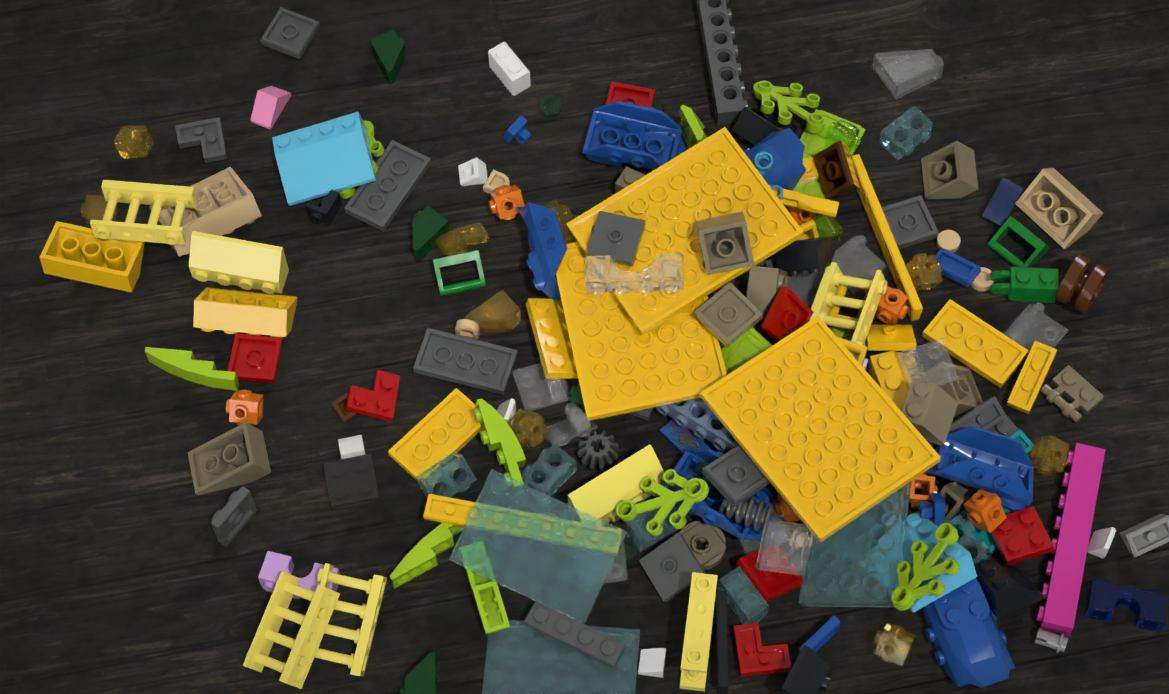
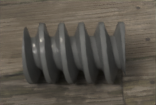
(749, 511)

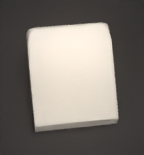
(472, 172)
(507, 409)
(351, 447)
(1101, 542)
(652, 662)

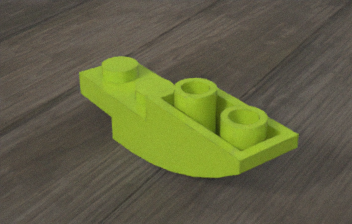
(499, 435)

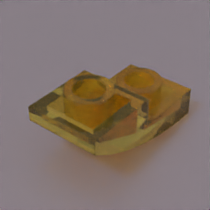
(458, 239)

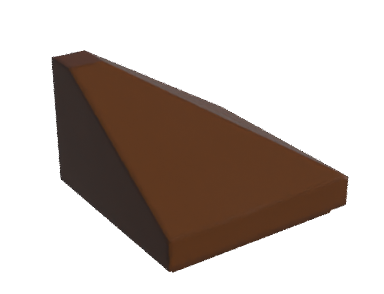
(339, 405)

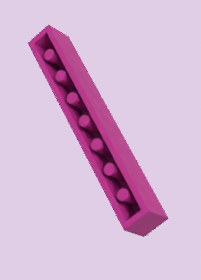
(1072, 539)

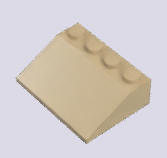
(220, 208)

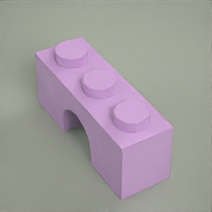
(276, 562)

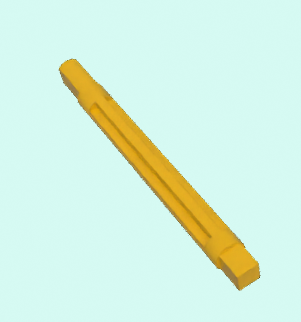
(808, 203)

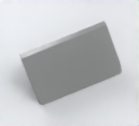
(1146, 535)

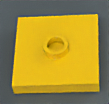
(890, 338)

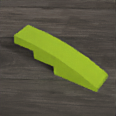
(183, 364)
(424, 554)
(488, 602)

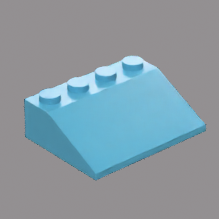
(324, 158)
(924, 530)

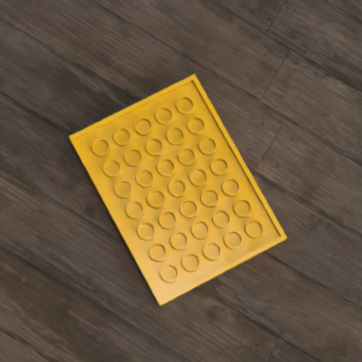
(694, 186)
(619, 365)
(820, 428)

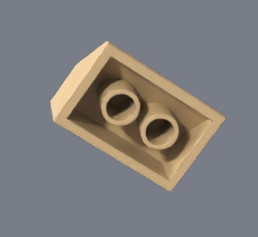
(1058, 207)

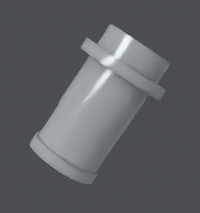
(1051, 640)

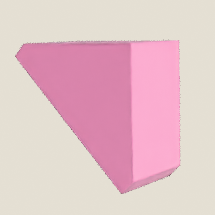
(268, 106)

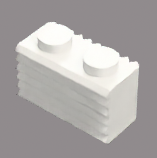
(509, 68)

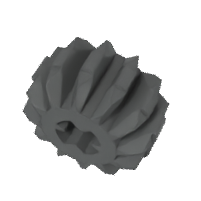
(606, 453)

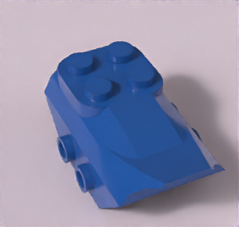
(632, 136)
(787, 158)
(545, 245)
(987, 463)
(710, 506)
(968, 637)

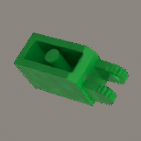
(1027, 284)

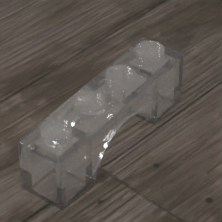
(664, 274)

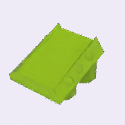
(692, 127)

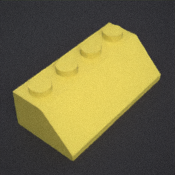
(237, 262)
(617, 484)

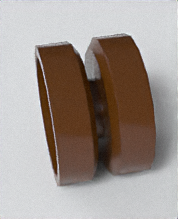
(1081, 283)

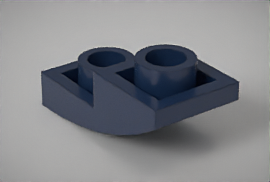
(1002, 202)

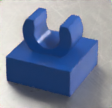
(517, 131)
(933, 509)

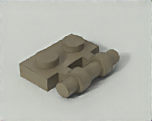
(1076, 389)

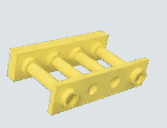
(148, 194)
(827, 298)
(368, 612)
(698, 631)
(308, 638)

